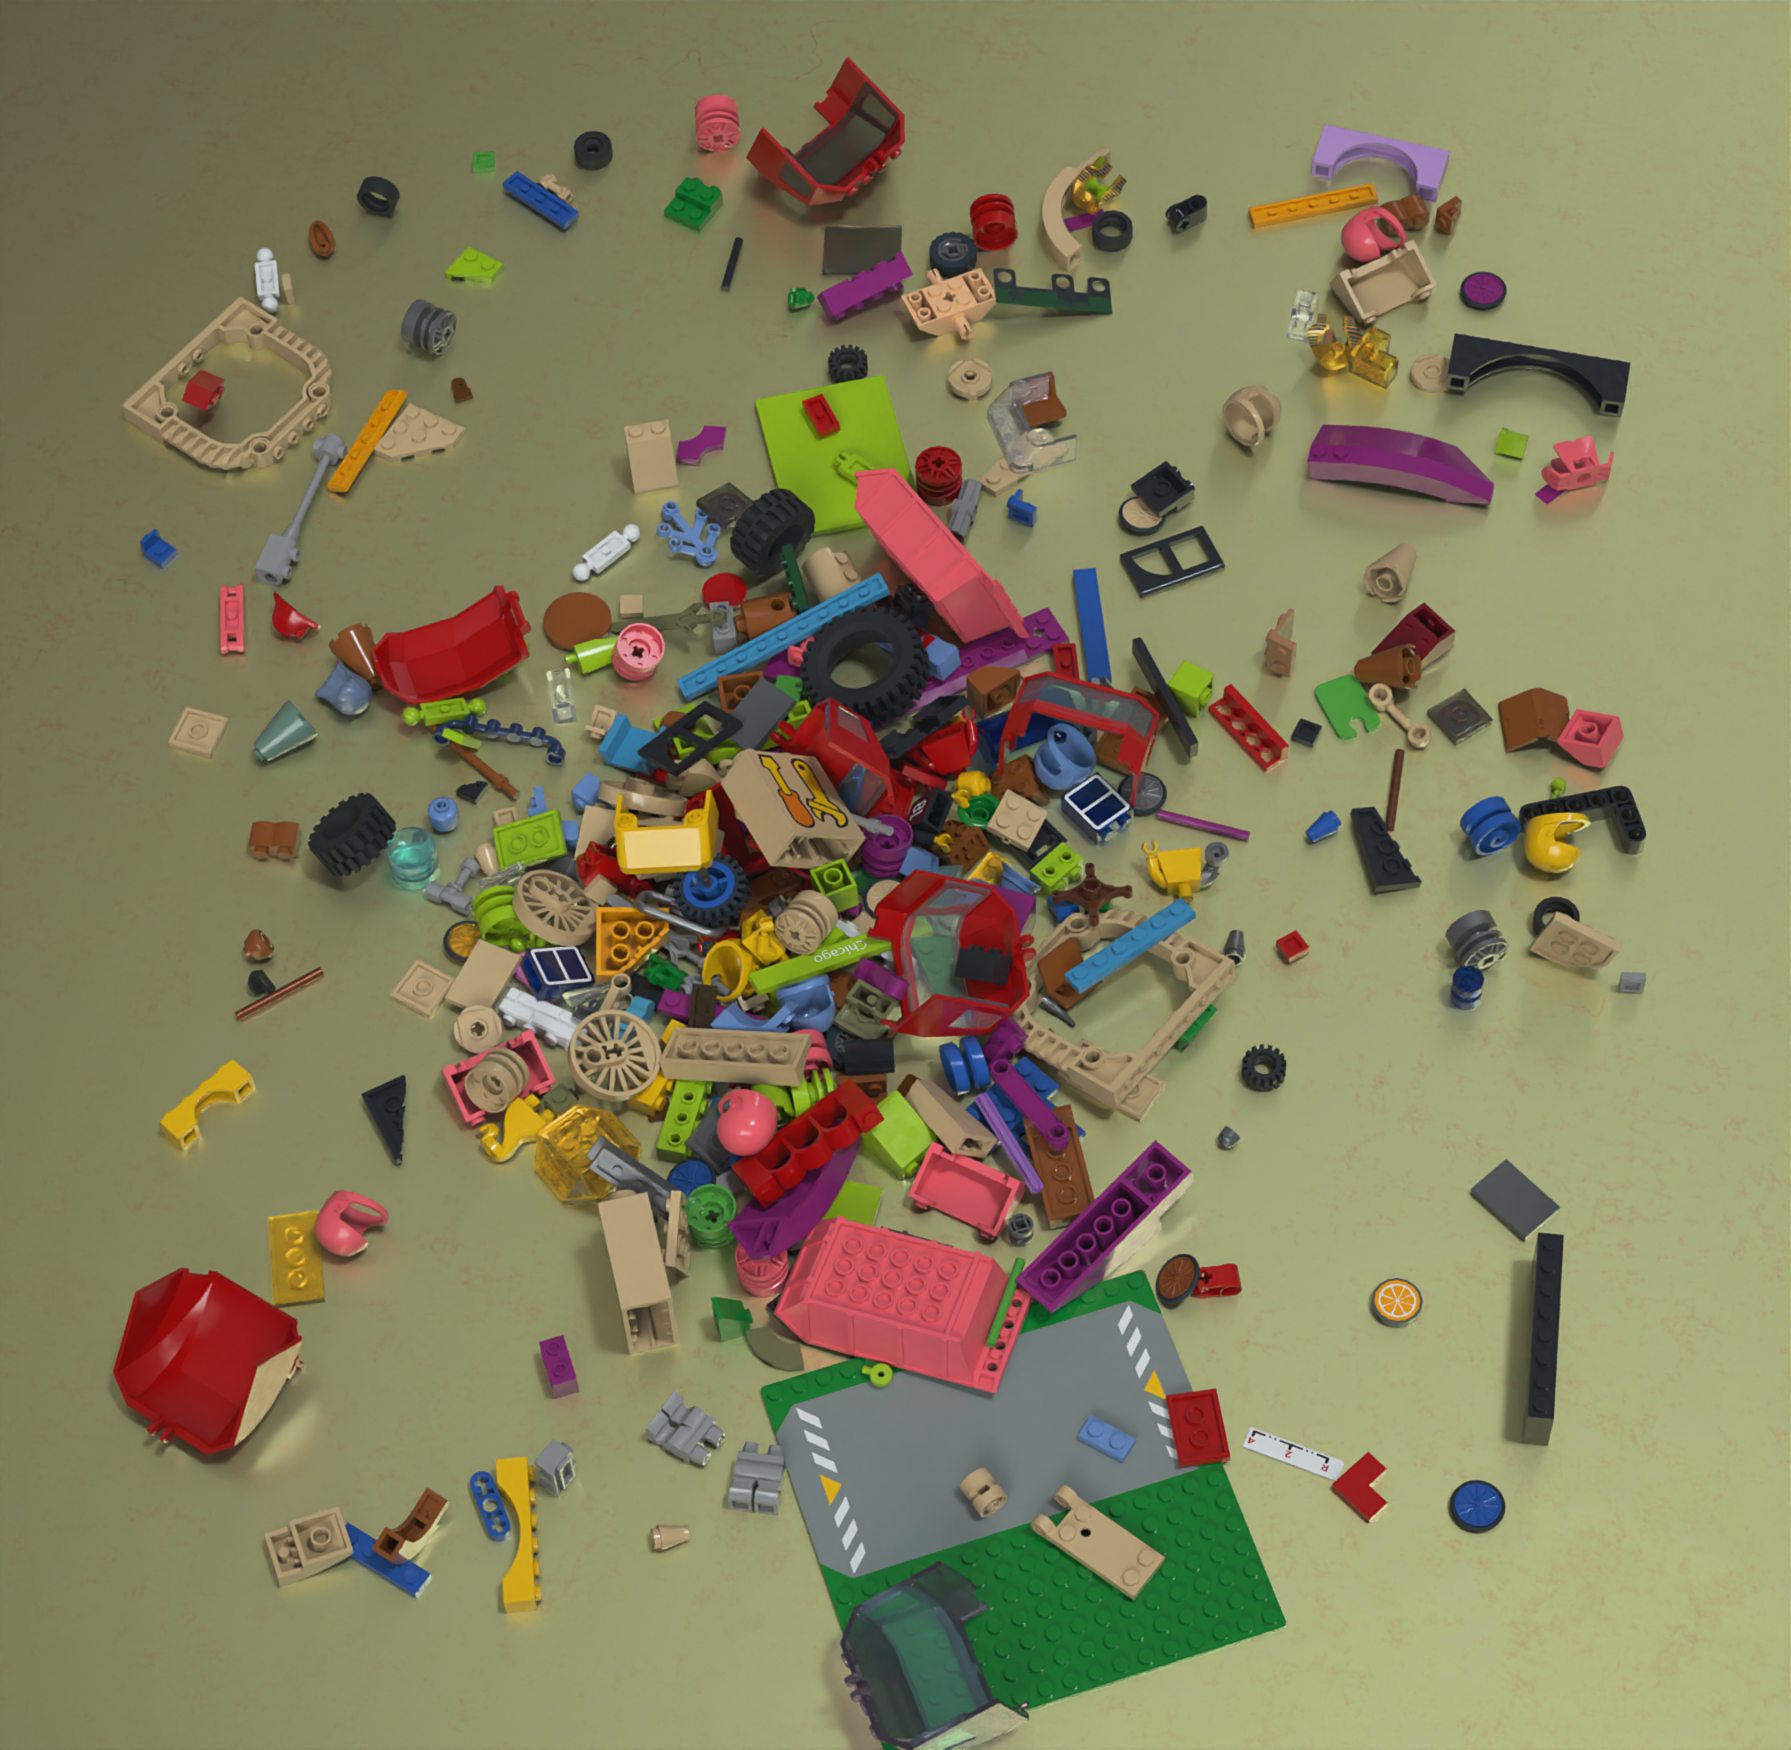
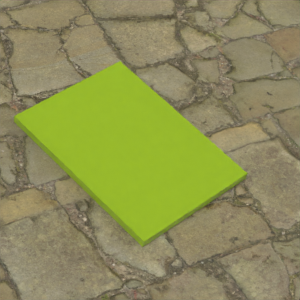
(805, 461)

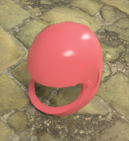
(1363, 238)
(747, 1123)
(342, 1226)

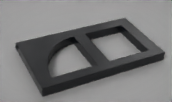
(1149, 583)
(656, 749)

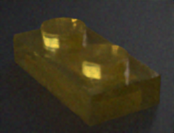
(990, 868)

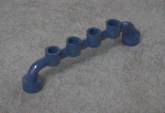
(538, 737)

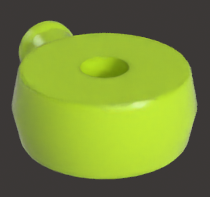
(874, 1373)

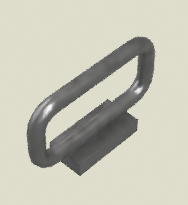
(668, 901)

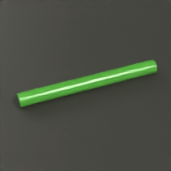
(1004, 1303)

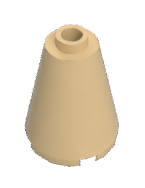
(1391, 573)

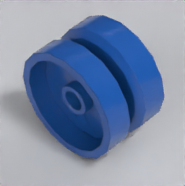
(1490, 825)
(964, 1065)

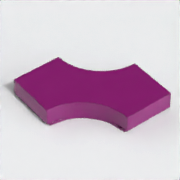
(693, 450)

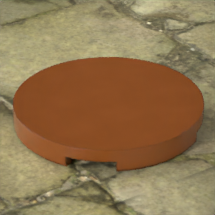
(576, 620)

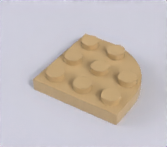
(1574, 944)

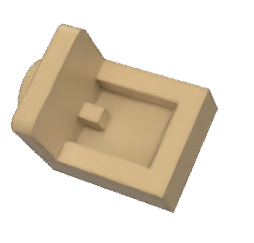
(601, 721)
(752, 1004)

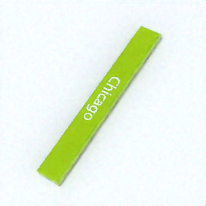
(816, 963)

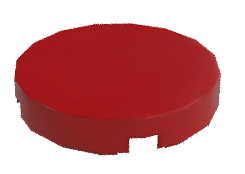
(724, 588)

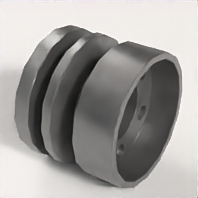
(428, 326)
(1477, 940)

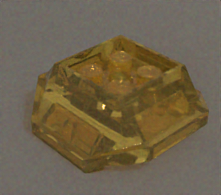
(561, 1158)

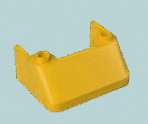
(666, 847)

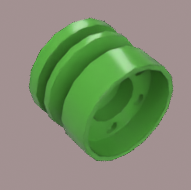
(711, 1203)

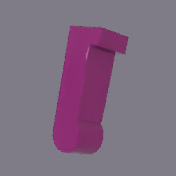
(881, 978)

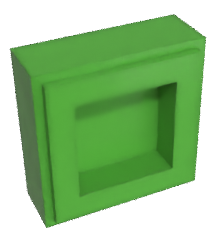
(483, 162)

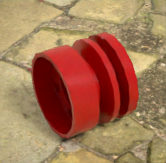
(993, 222)
(938, 475)

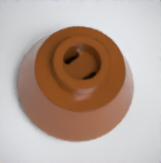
(258, 945)

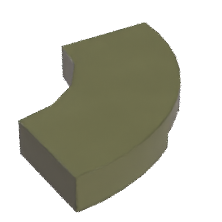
(775, 1351)

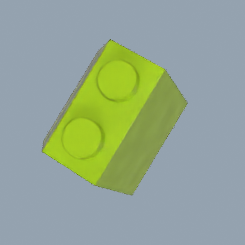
(901, 1138)

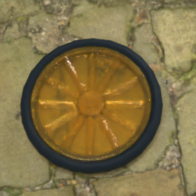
(461, 940)

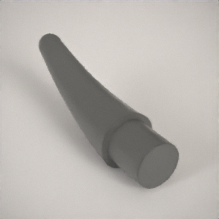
(1056, 1009)

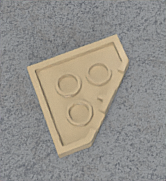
(418, 434)
(677, 1251)

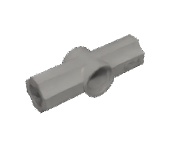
(964, 508)

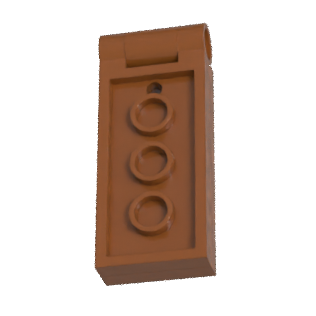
(1062, 1172)

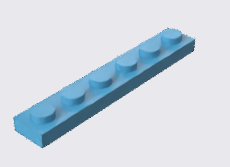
(1130, 945)

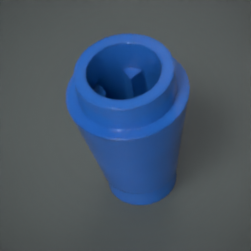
(1323, 826)

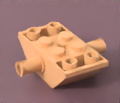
(951, 303)

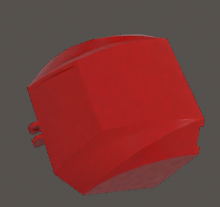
(204, 1358)

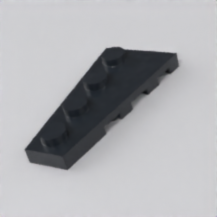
(1381, 854)

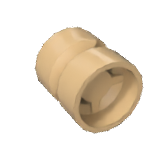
(984, 1492)

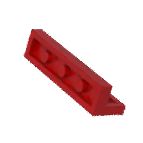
(1253, 721)

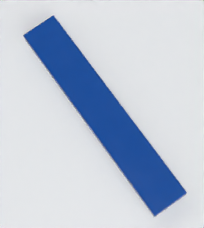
(1092, 624)

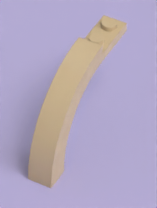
(1057, 238)

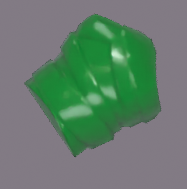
(799, 298)

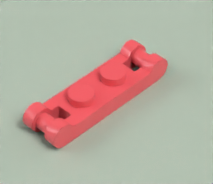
(232, 618)

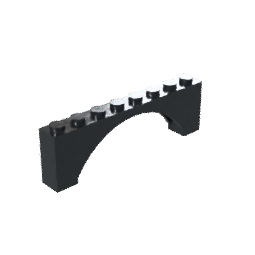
(1599, 377)
(1544, 1339)

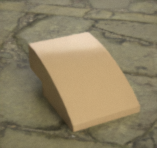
(308, 1546)

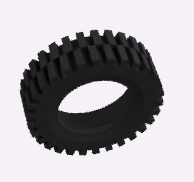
(889, 693)

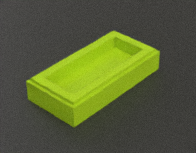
(461, 738)

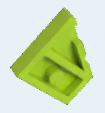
(475, 267)

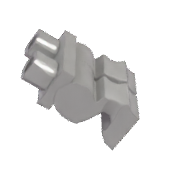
(689, 1436)
(760, 1470)

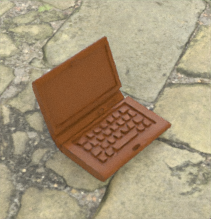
(1533, 716)

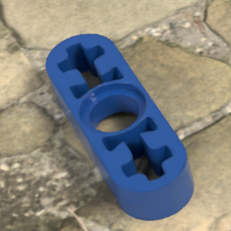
(499, 1513)

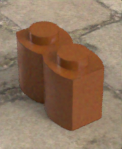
(1408, 211)
(274, 839)

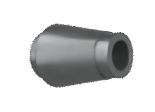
(1235, 947)

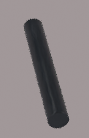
(732, 264)

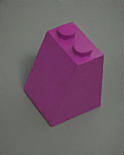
(1025, 908)

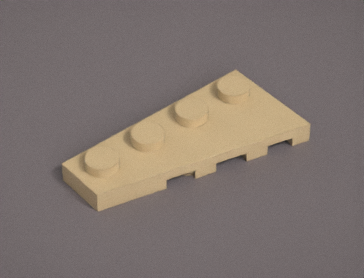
(1001, 478)

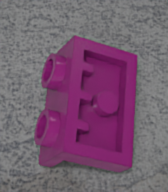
(1004, 1042)

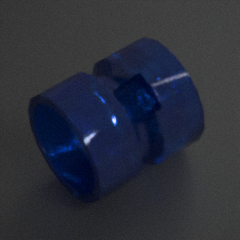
(1466, 987)

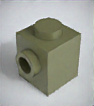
(560, 1100)

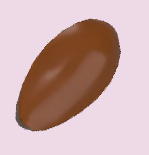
(321, 238)

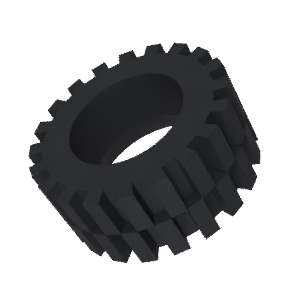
(352, 834)

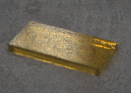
(296, 1260)

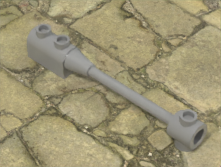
(281, 550)

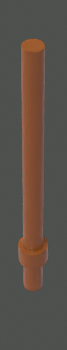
(499, 780)

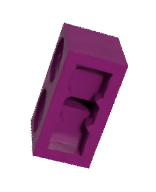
(559, 1366)

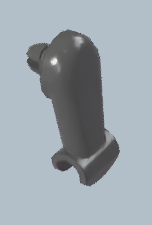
(583, 1011)

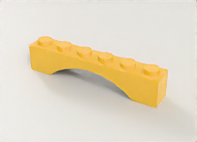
(519, 1583)

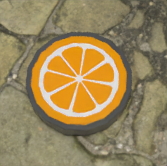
(1397, 1302)

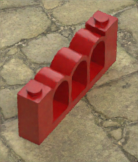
(768, 1184)

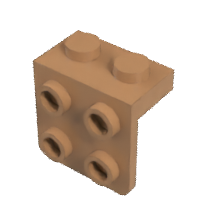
(1280, 650)

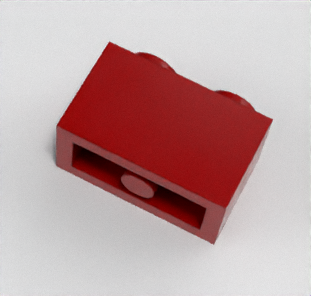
(204, 390)

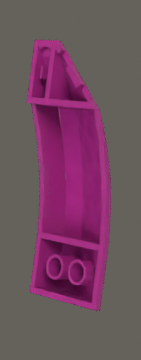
(1398, 461)
(793, 1215)

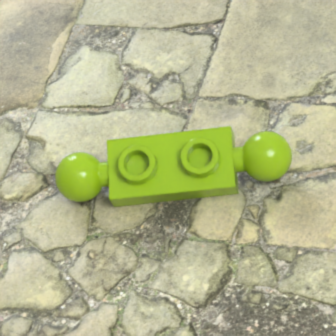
(444, 711)

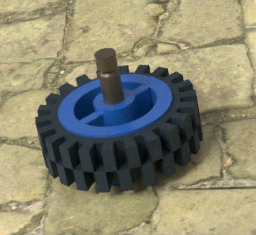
(713, 892)

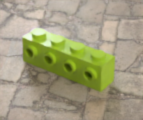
(682, 1117)

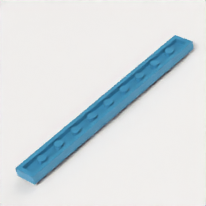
(783, 636)

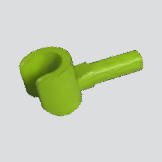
(1558, 786)

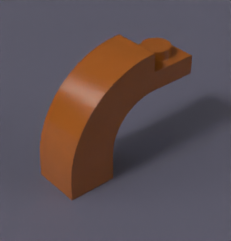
(415, 1532)

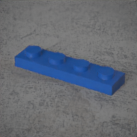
(540, 200)
(405, 1576)

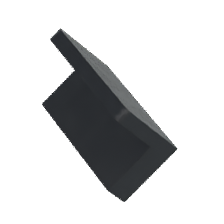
(869, 1056)

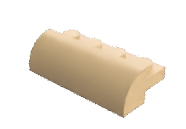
(831, 574)

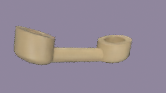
(1418, 734)

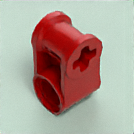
(1218, 1281)

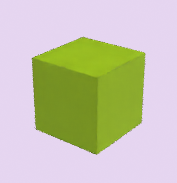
(1191, 688)
(836, 884)

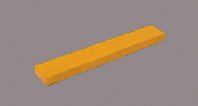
(1313, 205)
(367, 441)

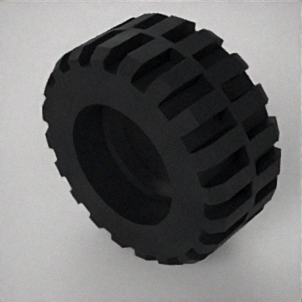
(767, 526)

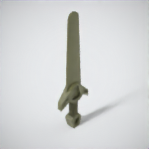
(683, 621)

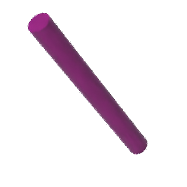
(1202, 824)

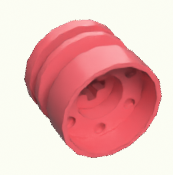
(717, 123)
(638, 640)
(764, 1276)

